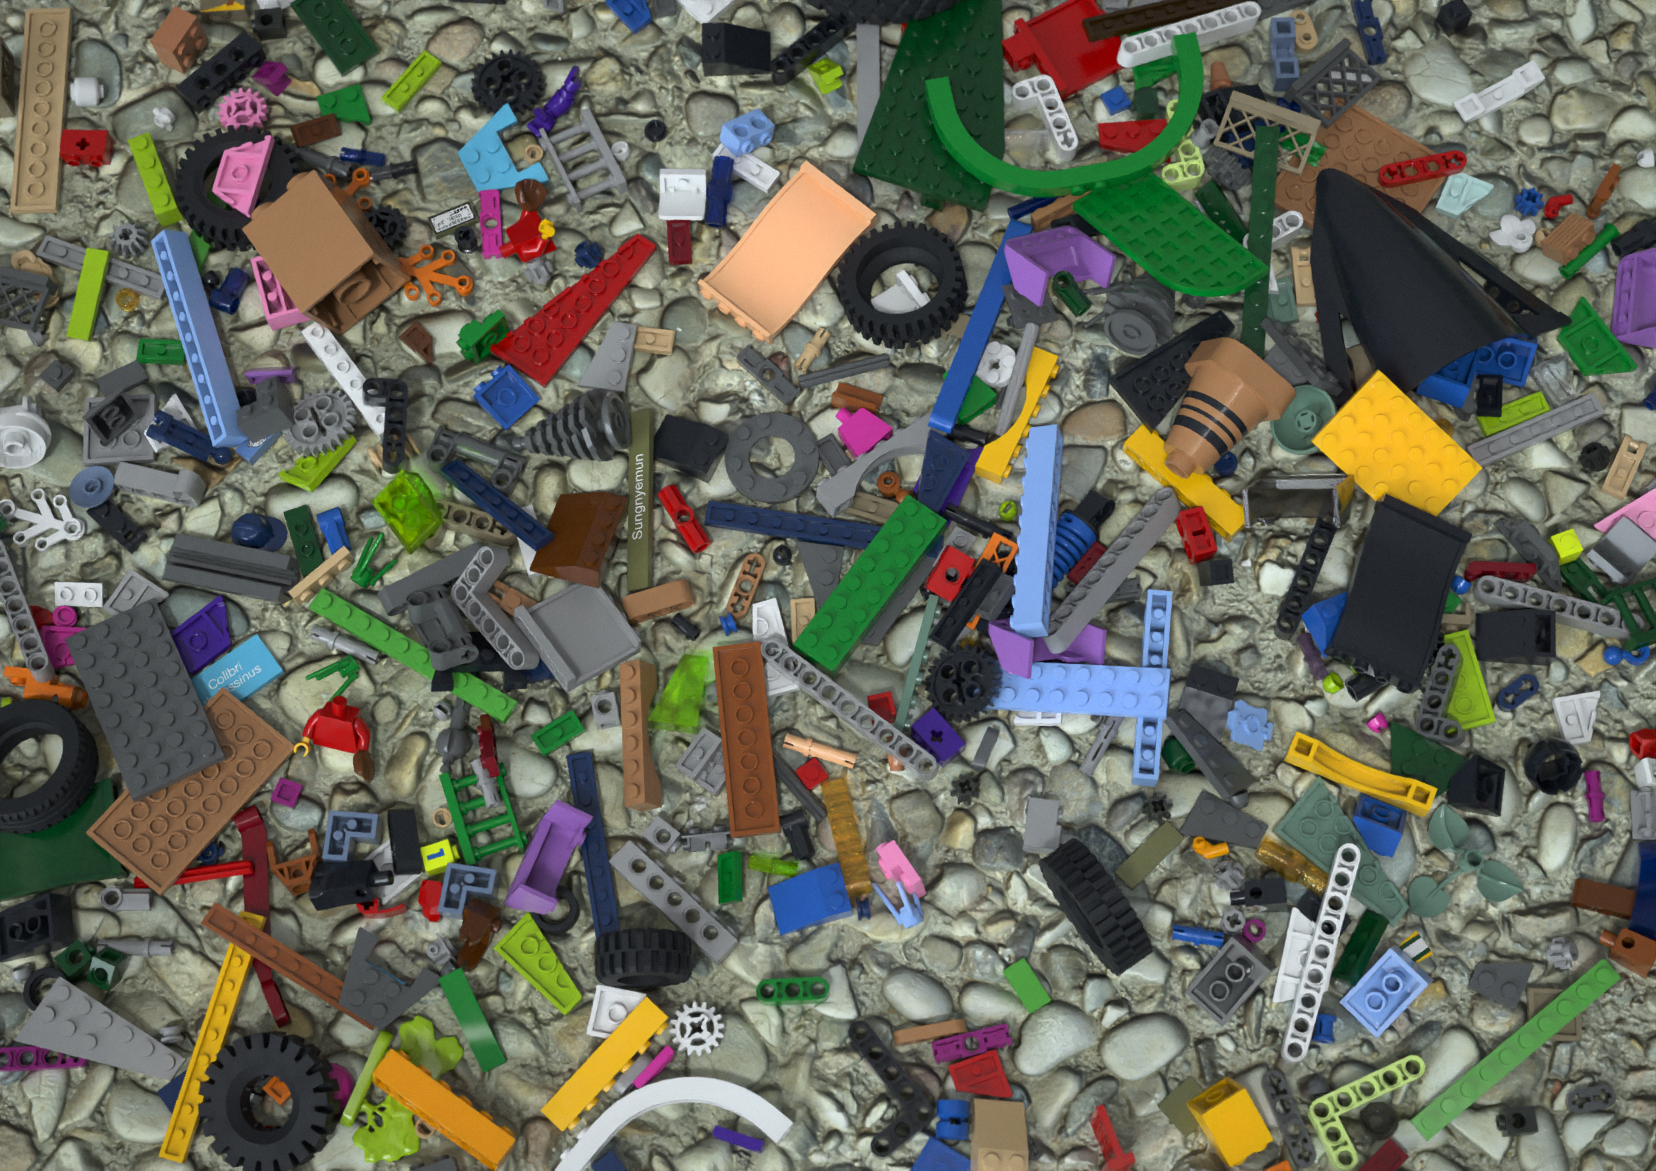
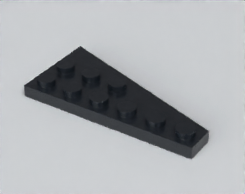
(1160, 378)

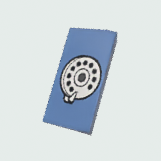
(253, 451)

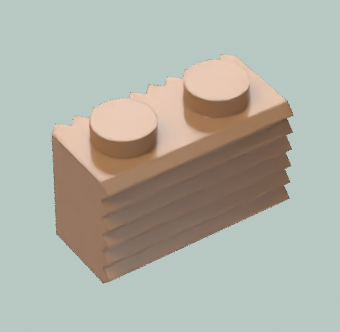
(1568, 239)

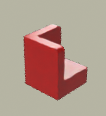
(883, 706)

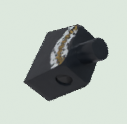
(1272, 897)

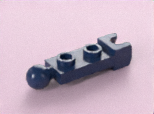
(186, 438)

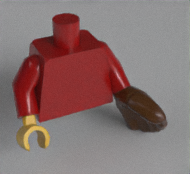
(529, 235)
(341, 729)

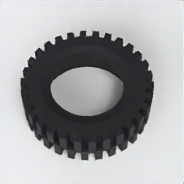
(199, 212)
(893, 248)
(1096, 906)

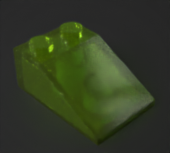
(409, 509)

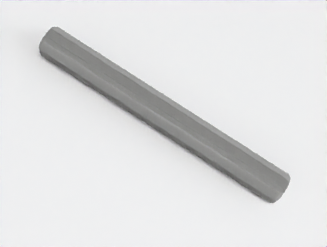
(1017, 379)

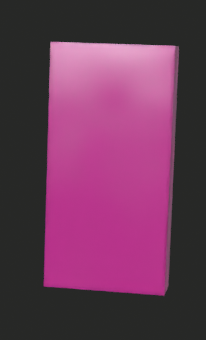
(654, 1068)

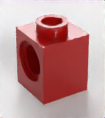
(1018, 52)

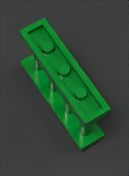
(467, 831)

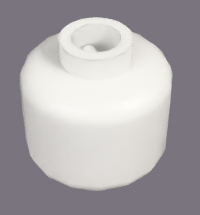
(86, 91)

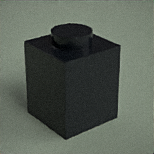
(1454, 17)

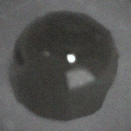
(1379, 1121)

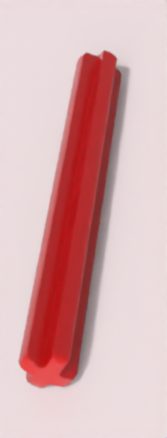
(208, 873)

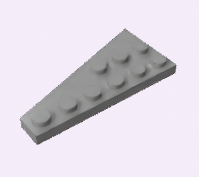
(86, 1029)

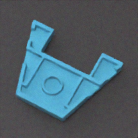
(488, 159)

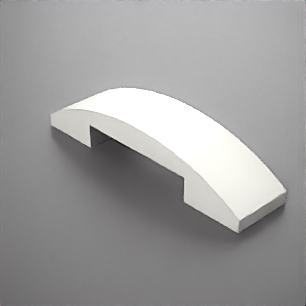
(1500, 94)

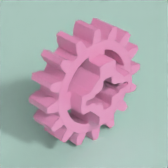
(243, 110)

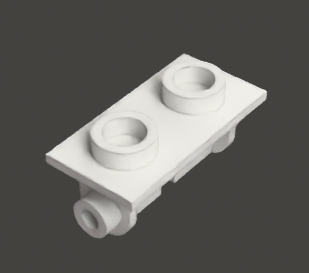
(79, 594)

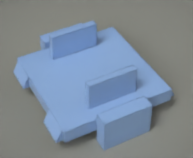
(1249, 725)

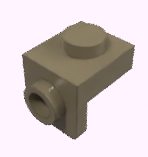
(1454, 623)

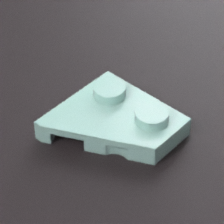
(1461, 194)

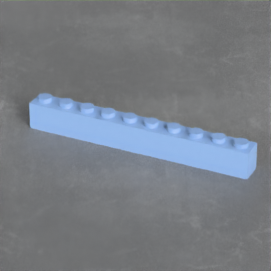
(199, 337)
(1038, 532)

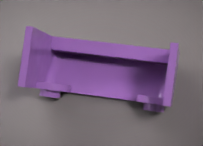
(1045, 253)
(1636, 299)
(1018, 652)
(546, 858)

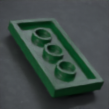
(336, 33)

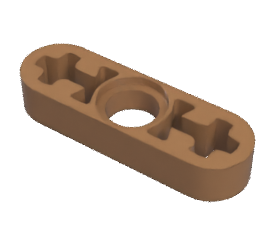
(746, 568)
(929, 1032)

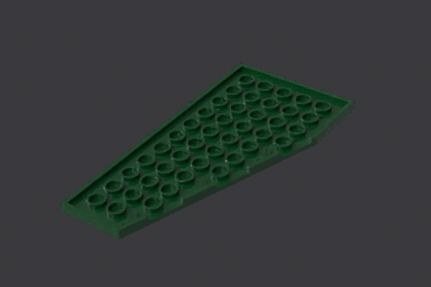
(901, 137)

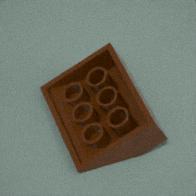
(584, 537)

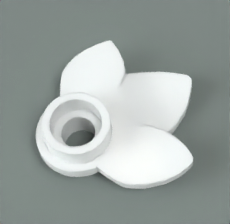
(1514, 233)

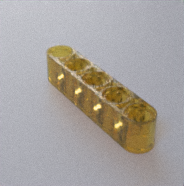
(846, 837)

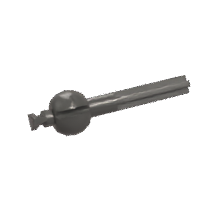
(452, 741)

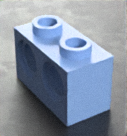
(747, 133)

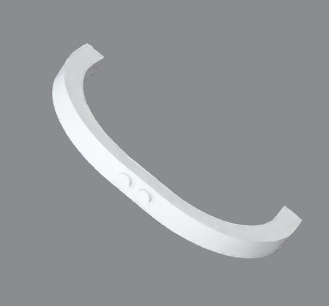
(668, 1092)

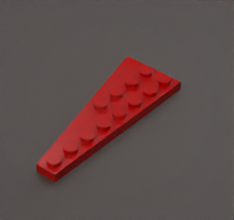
(556, 331)

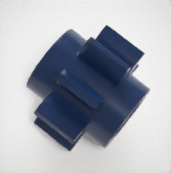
(588, 254)

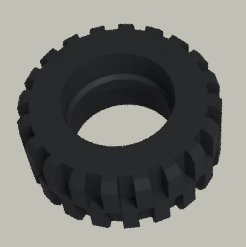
(643, 958)

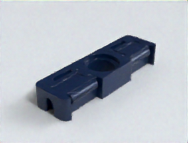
(1372, 44)

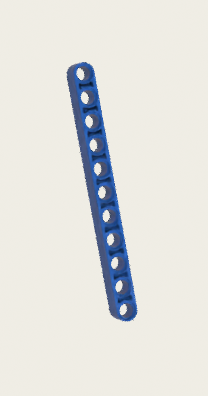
(975, 337)

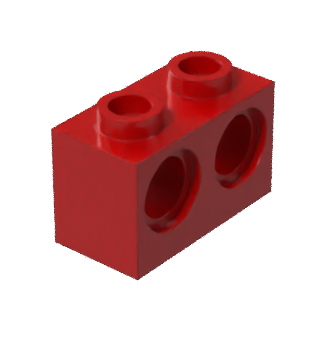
(1196, 535)

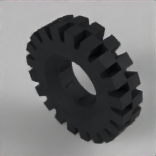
(229, 1108)

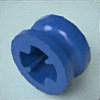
(728, 624)

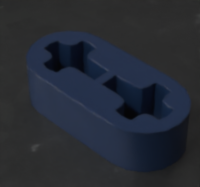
(1520, 697)

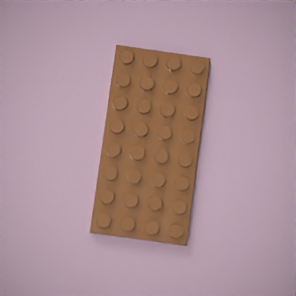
(175, 825)

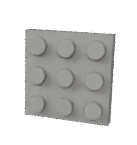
(130, 445)

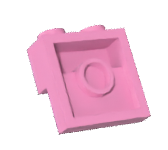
(896, 866)

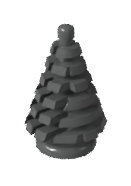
(1140, 315)
(583, 428)

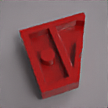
(981, 1076)

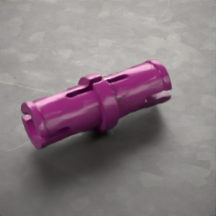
(1594, 796)

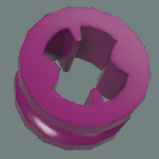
(1258, 925)

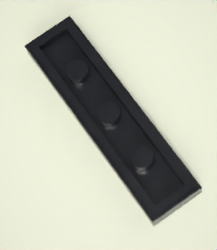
(965, 603)

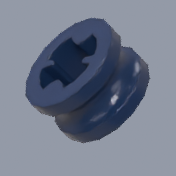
(863, 909)

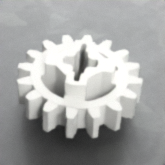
(704, 1020)

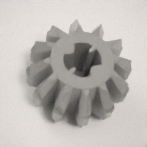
(136, 235)

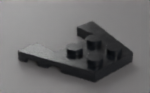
(487, 661)

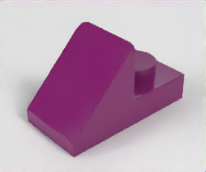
(272, 77)

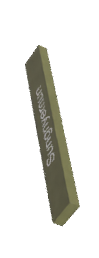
(640, 501)

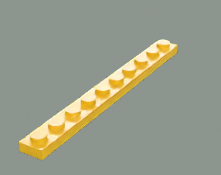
(209, 1043)

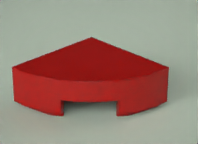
(42, 616)

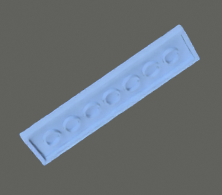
(1085, 690)

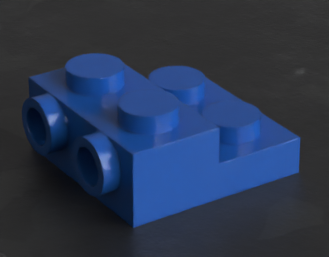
(505, 396)

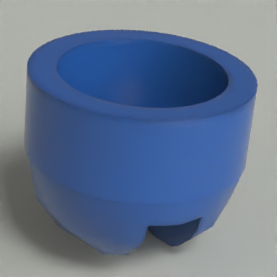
(1460, 585)

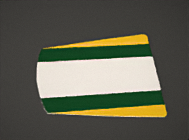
(1415, 947)

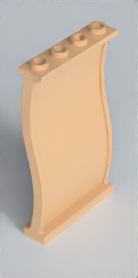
(787, 253)

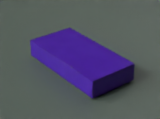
(738, 1139)

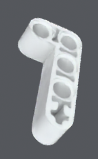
(1050, 118)

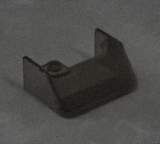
(1299, 497)

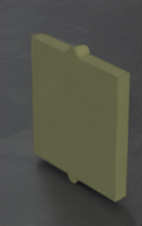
(1177, 1111)

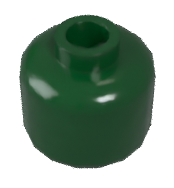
(1177, 757)

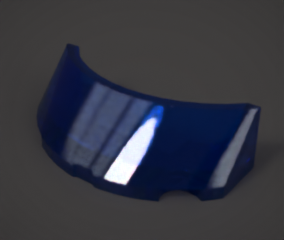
(1644, 909)

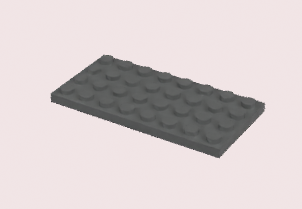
(145, 699)

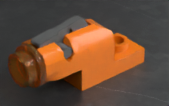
(68, 695)

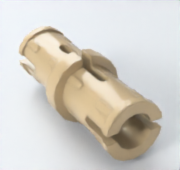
(812, 350)

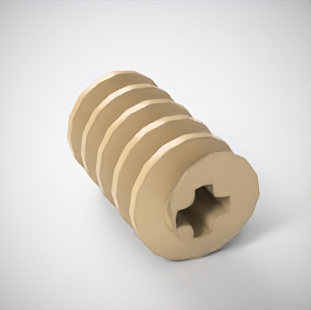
(376, 456)

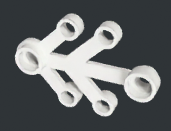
(45, 521)

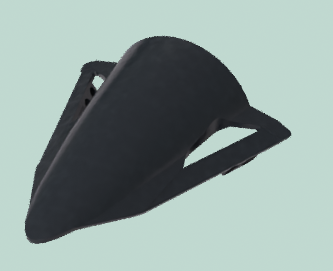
(1406, 288)

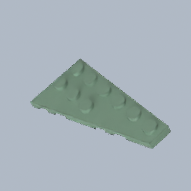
(1318, 829)

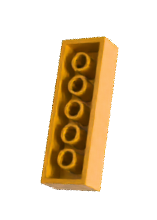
(444, 1110)

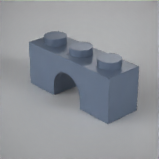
(1281, 46)

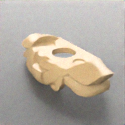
(27, 262)

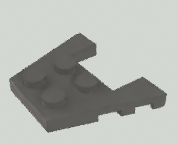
(373, 993)

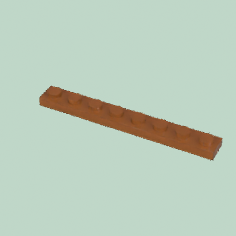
(277, 957)

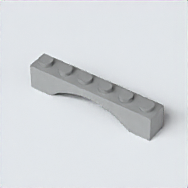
(839, 491)

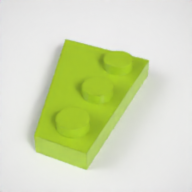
(312, 471)

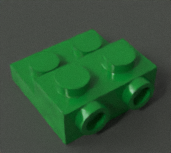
(477, 338)

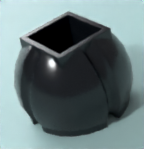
(1553, 775)

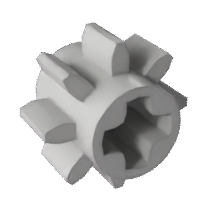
(538, 270)
(1229, 875)
(1562, 952)

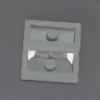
(704, 762)

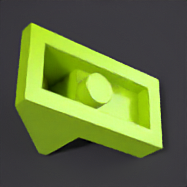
(825, 75)

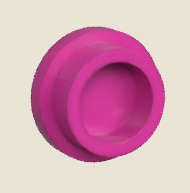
(64, 616)

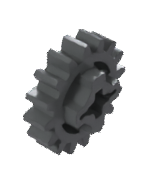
(1224, 168)

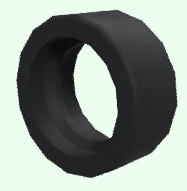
(567, 924)
(34, 980)

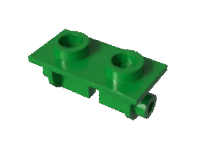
(1316, 152)

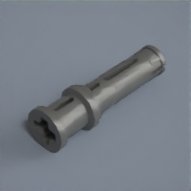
(331, 164)

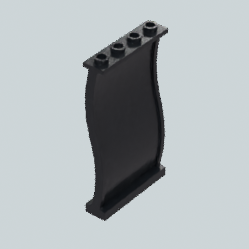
(1398, 594)

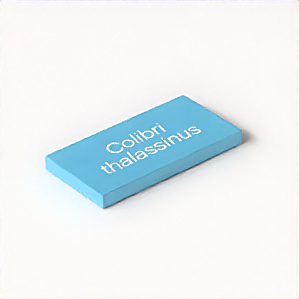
(239, 672)

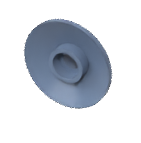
(91, 487)

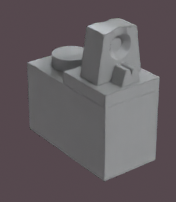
(1041, 830)

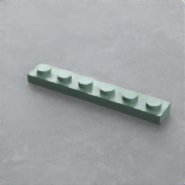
(920, 656)

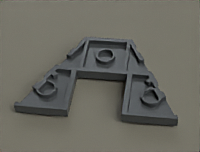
(823, 570)

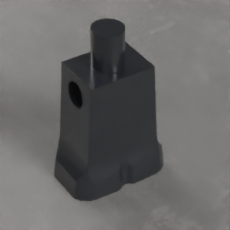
(346, 883)

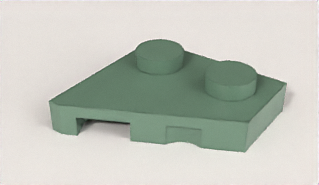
(1282, 305)

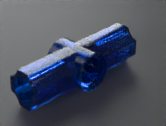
(719, 191)

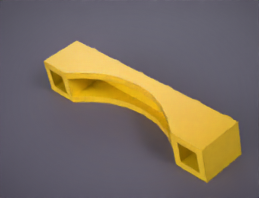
(998, 455)
(1390, 788)

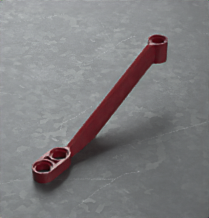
(257, 900)

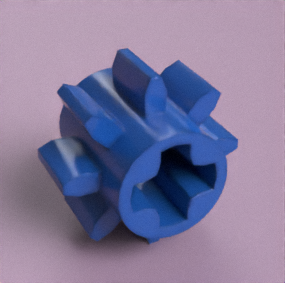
(1529, 202)

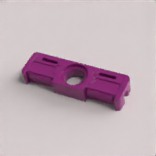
(988, 1038)

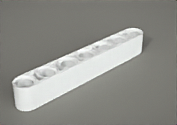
(1208, 28)

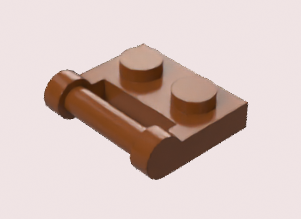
(1603, 192)

